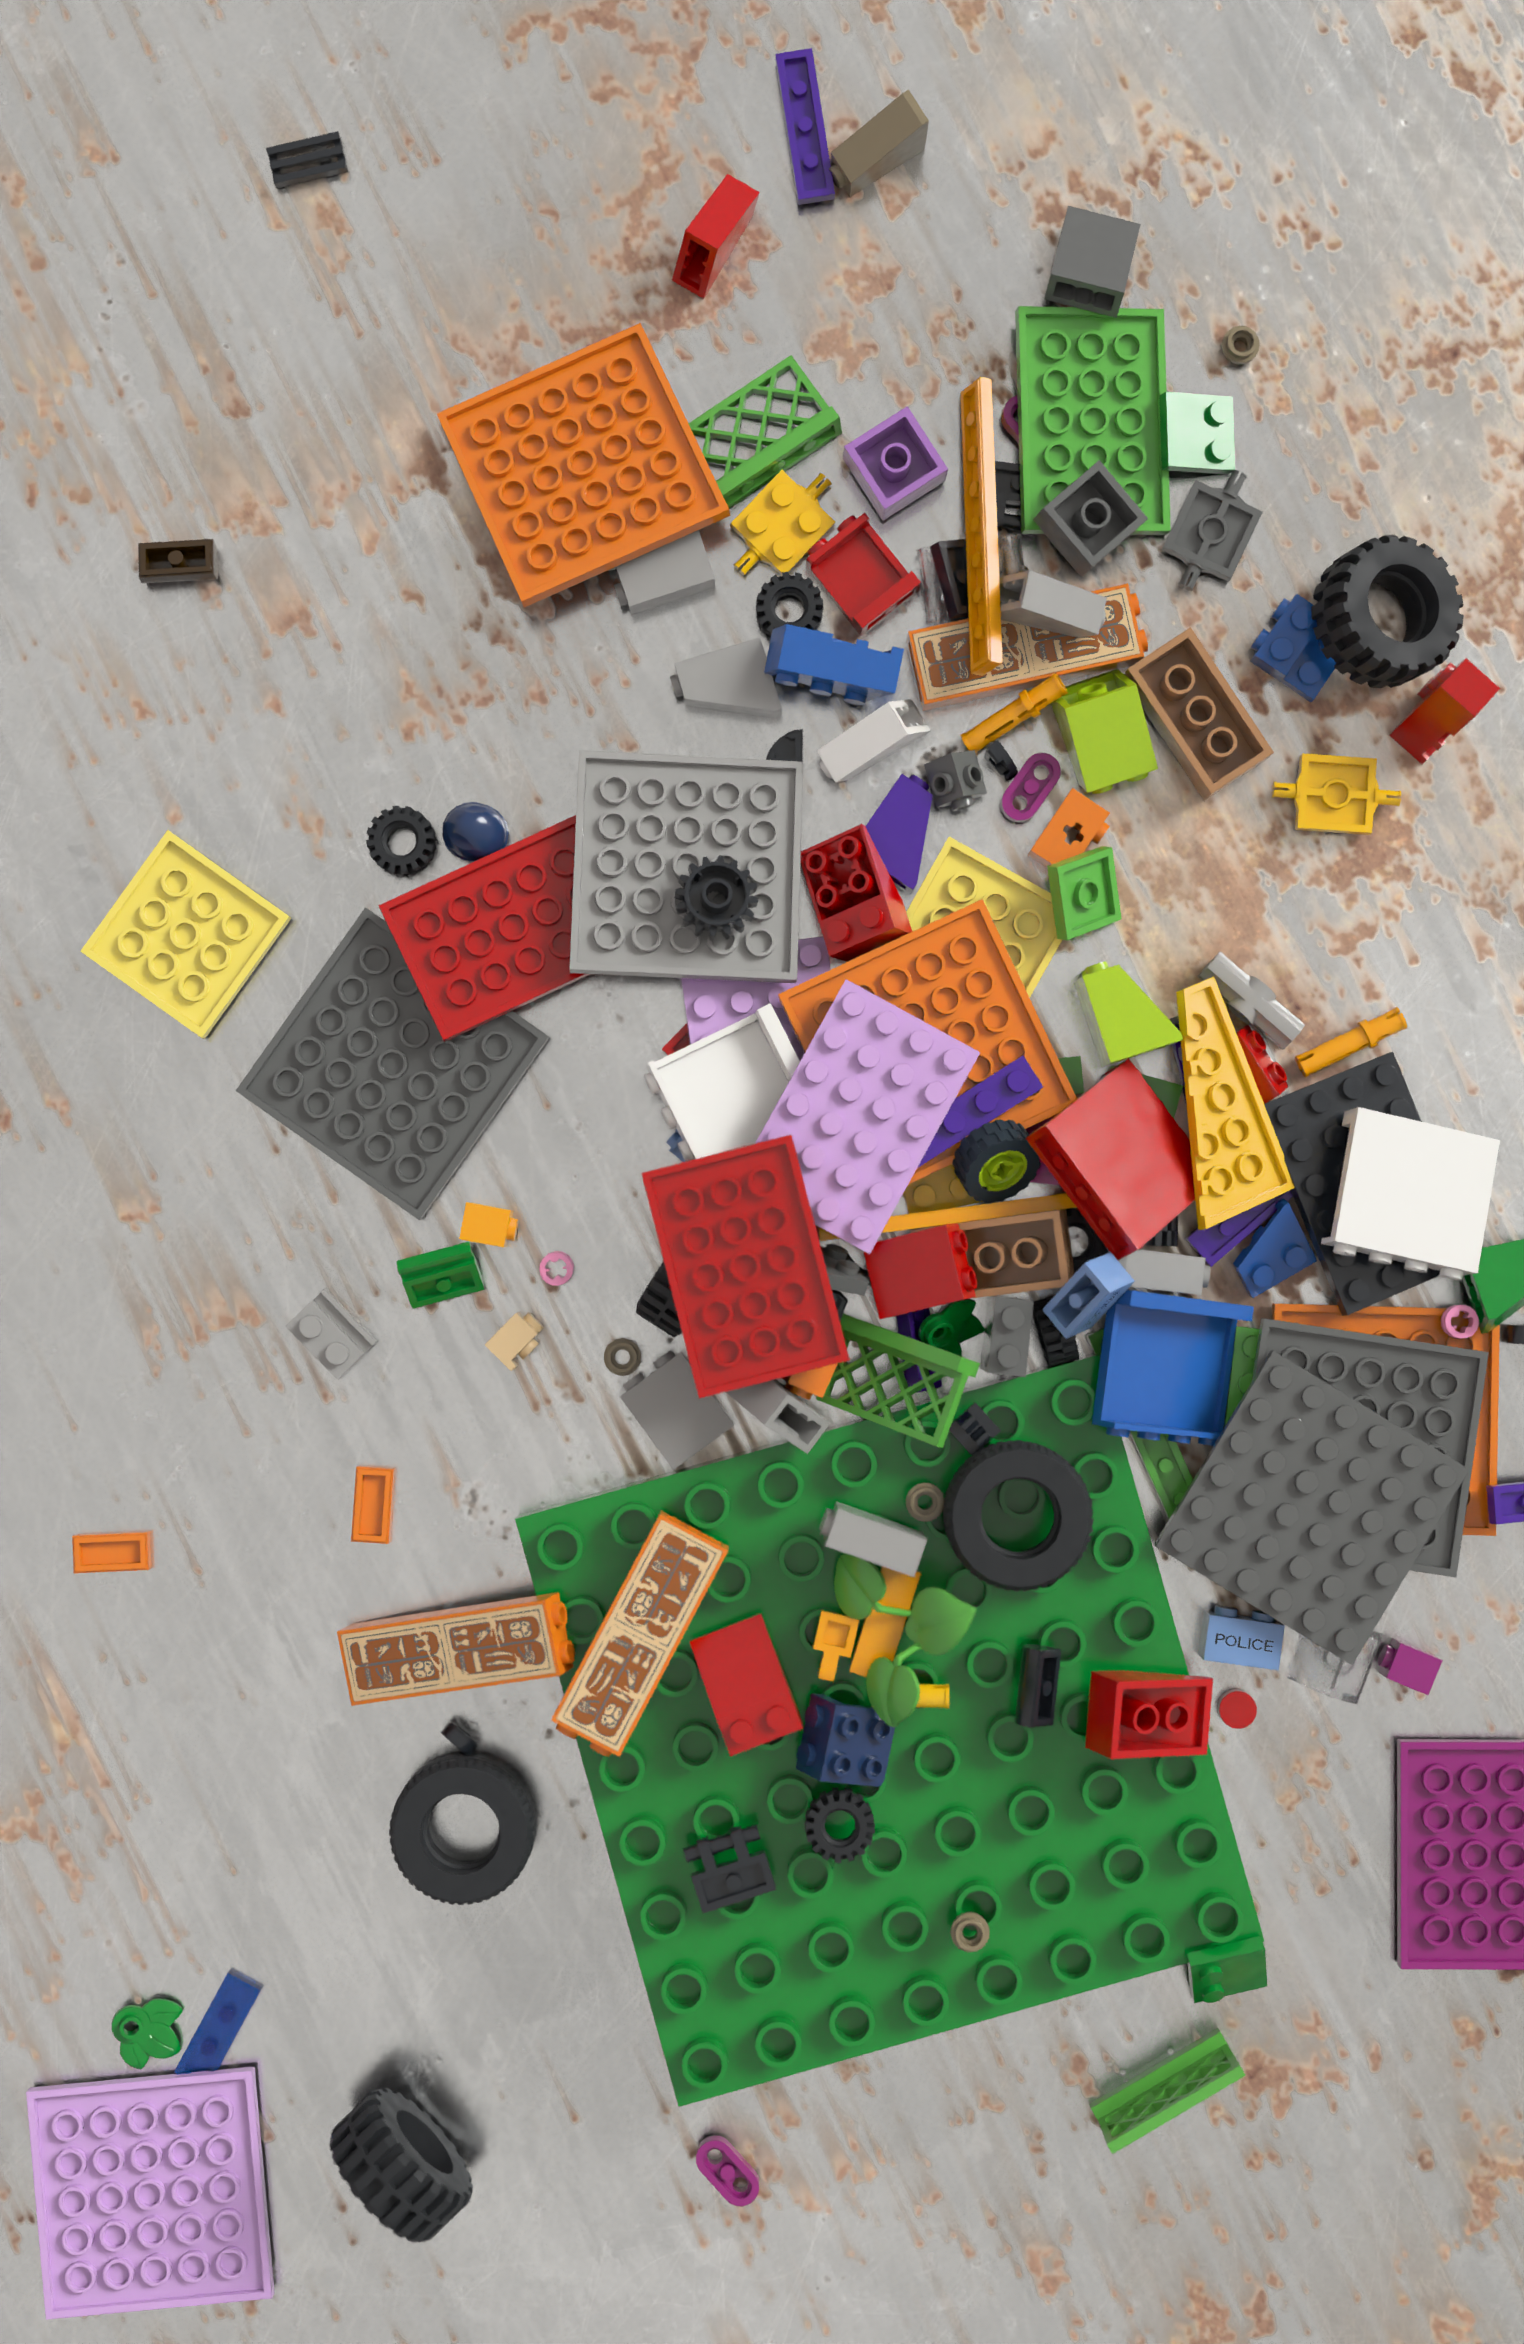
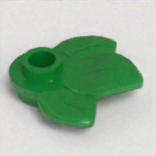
(951, 1326)
(153, 2034)

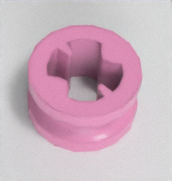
(554, 1257)
(1465, 1331)

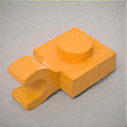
(835, 1637)

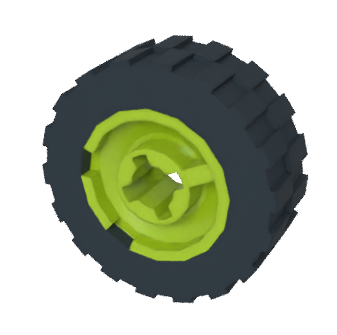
(996, 1161)

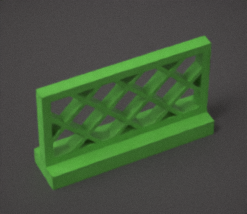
(780, 452)
(913, 1352)
(1166, 2090)

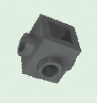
(956, 780)

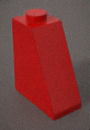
(714, 235)

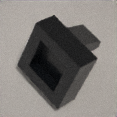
(974, 1428)

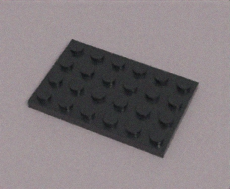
(1314, 1152)

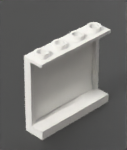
(724, 1084)
(1413, 1194)

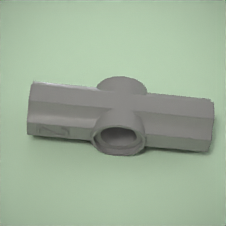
(1252, 1001)

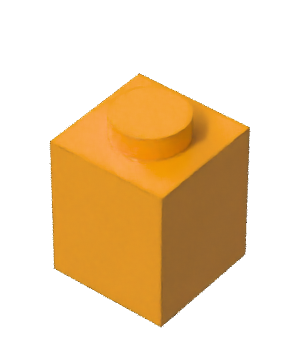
(488, 1225)

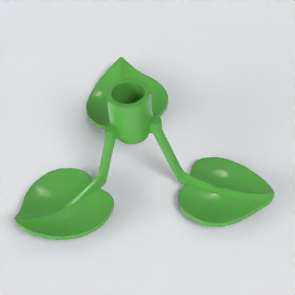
(933, 1624)

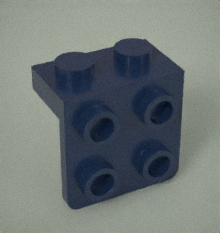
(844, 1743)

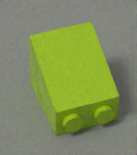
(1105, 731)
(1121, 1015)

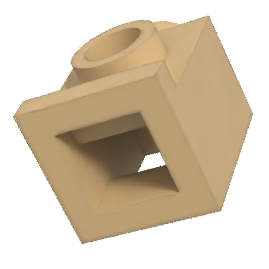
(515, 1339)

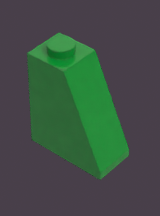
(1499, 1284)

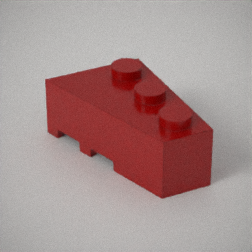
(1445, 708)

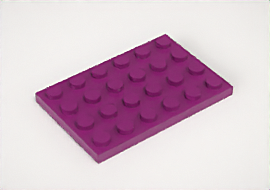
(1460, 1854)

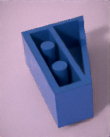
(832, 664)

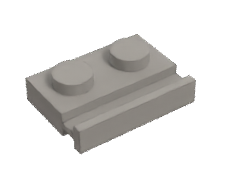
(331, 1333)

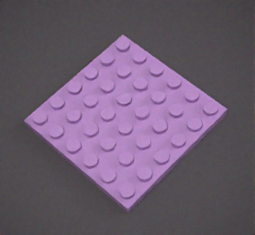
(150, 2193)

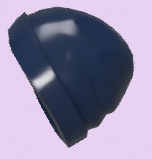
(474, 831)

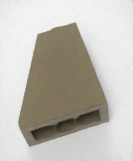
(880, 145)

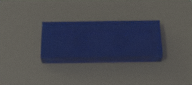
(219, 2025)

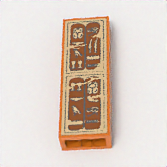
(1029, 654)
(639, 1635)
(456, 1649)

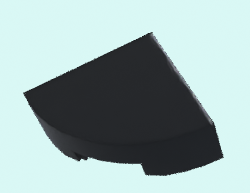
(788, 747)
(1001, 761)

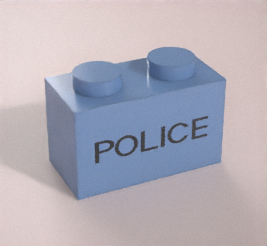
(1088, 1295)
(1241, 1638)

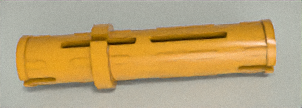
(1007, 718)
(1358, 1038)

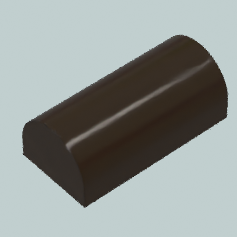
(178, 561)

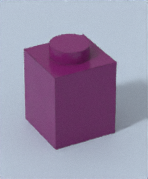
(1408, 1665)

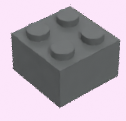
(1090, 518)

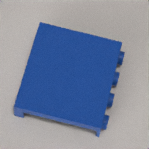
(1166, 1366)

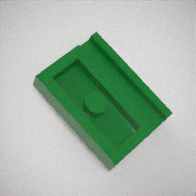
(440, 1275)

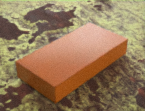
(373, 1504)
(111, 1552)

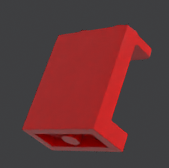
(861, 573)
(920, 1270)

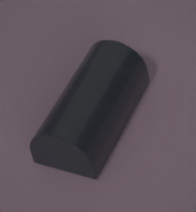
(1037, 1686)

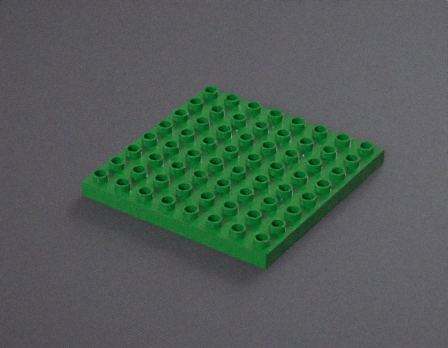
(1065, 1853)

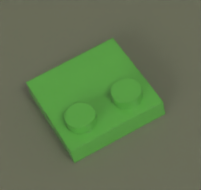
(1084, 892)

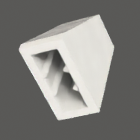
(872, 740)

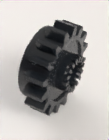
(720, 878)

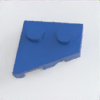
(1274, 1252)

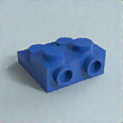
(1292, 651)

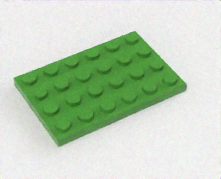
(1089, 397)

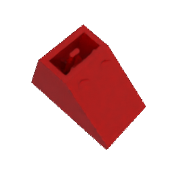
(853, 895)

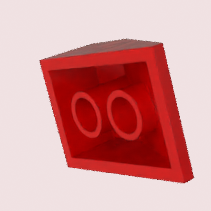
(746, 1684)
(1148, 1714)

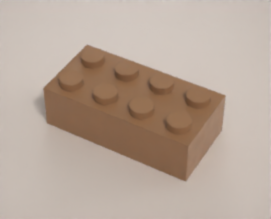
(1198, 714)
(1019, 1252)

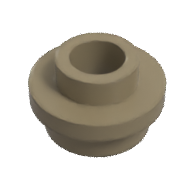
(1248, 337)
(610, 1356)
(929, 1513)
(973, 1943)

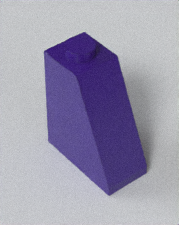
(900, 829)

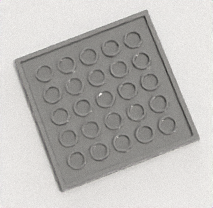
(643, 827)

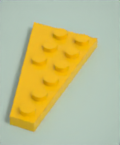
(1230, 1132)

